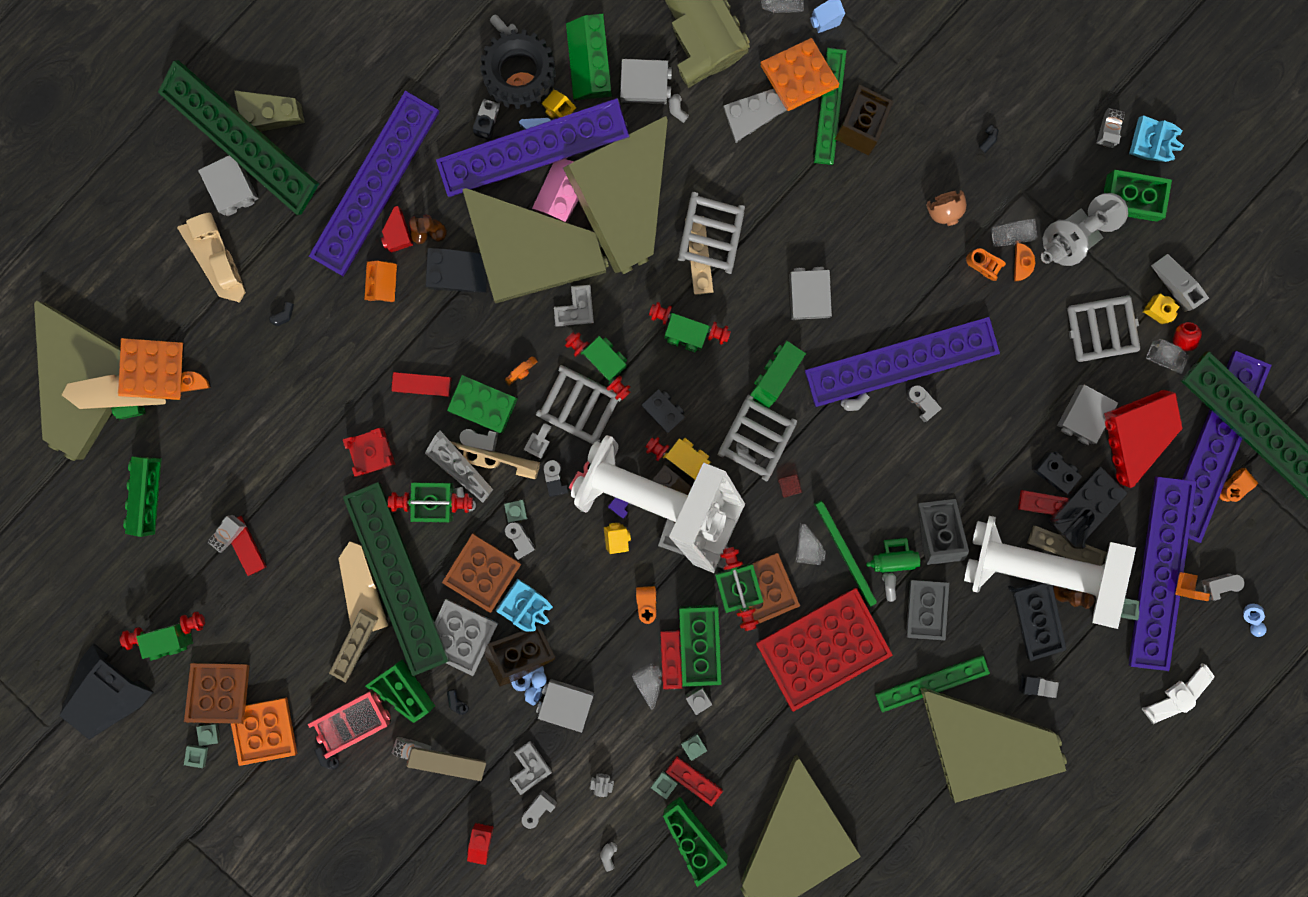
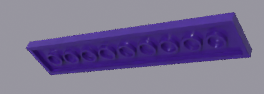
(533, 147)
(374, 183)
(902, 362)
(1218, 447)
(1161, 567)

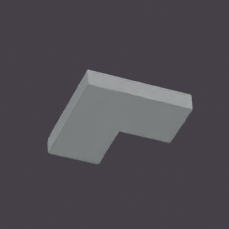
(578, 313)
(534, 768)

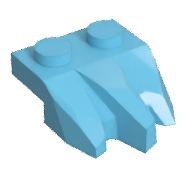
(1155, 140)
(524, 606)

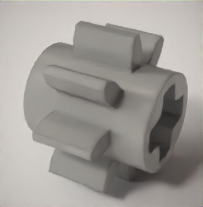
(601, 785)

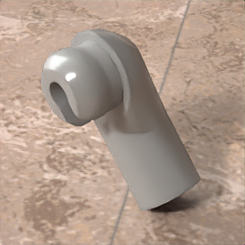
(744, 452)

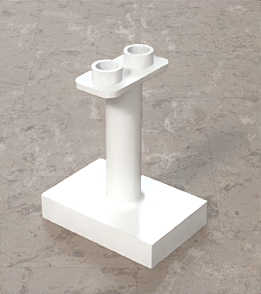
(701, 518)
(1105, 581)

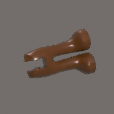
(421, 227)
(1074, 597)

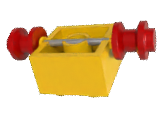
(680, 454)

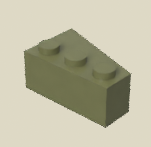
(269, 111)

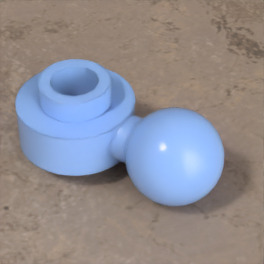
(1255, 619)
(522, 687)
(534, 693)

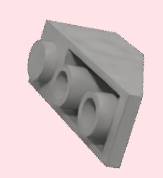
(1180, 283)

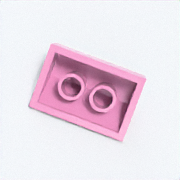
(557, 195)

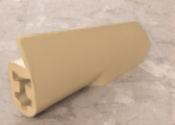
(216, 261)
(102, 393)
(525, 467)
(360, 585)

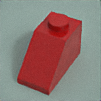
(396, 232)
(480, 843)

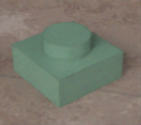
(515, 511)
(1130, 609)
(208, 734)
(694, 747)
(195, 756)
(664, 785)

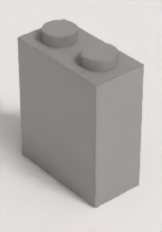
(645, 81)
(228, 185)
(810, 293)
(1085, 414)
(565, 705)

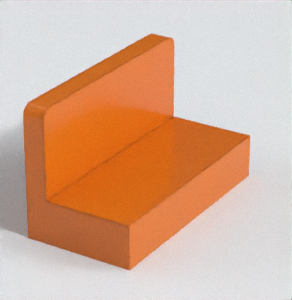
(380, 281)
(1186, 587)

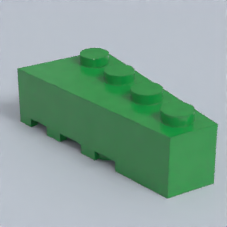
(694, 842)

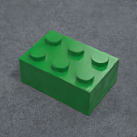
(1143, 194)
(482, 404)

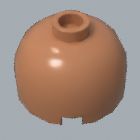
(948, 208)

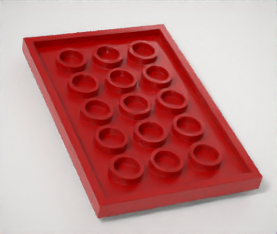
(823, 649)

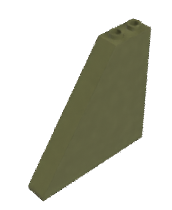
(622, 194)
(530, 250)
(69, 355)
(988, 749)
(798, 842)

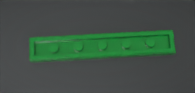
(830, 110)
(845, 553)
(935, 681)

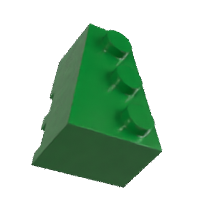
(777, 374)
(402, 691)

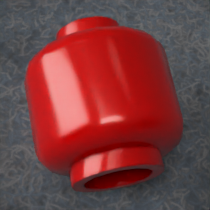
(1187, 336)

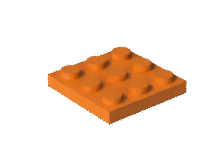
(799, 74)
(150, 369)
(265, 732)

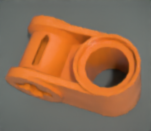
(989, 264)
(1239, 484)
(646, 601)

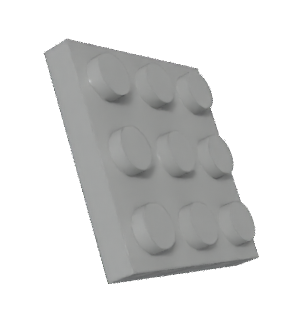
(464, 635)

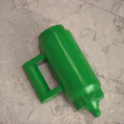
(895, 560)

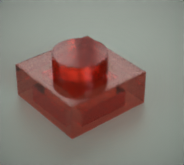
(789, 485)

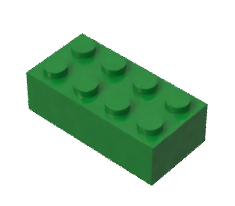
(700, 645)

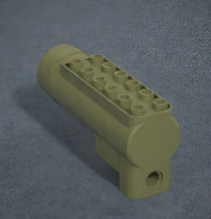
(707, 37)

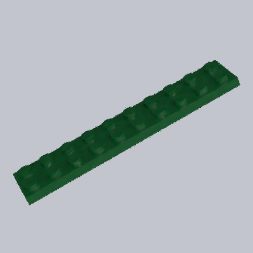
(238, 137)
(1250, 419)
(396, 579)

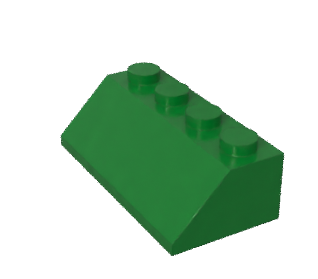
(588, 57)
(142, 496)

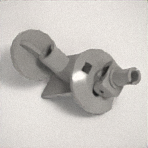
(1070, 239)

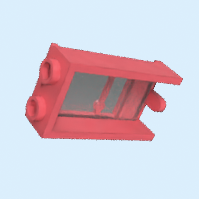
(351, 722)

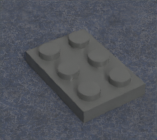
(927, 610)

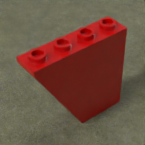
(1141, 433)

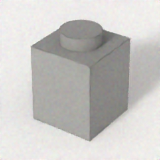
(698, 699)

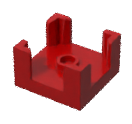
(369, 452)

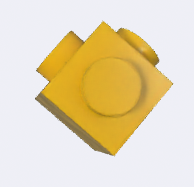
(558, 105)
(1161, 309)
(616, 538)

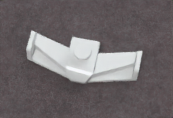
(1181, 696)

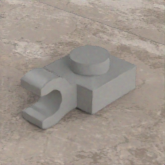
(537, 443)

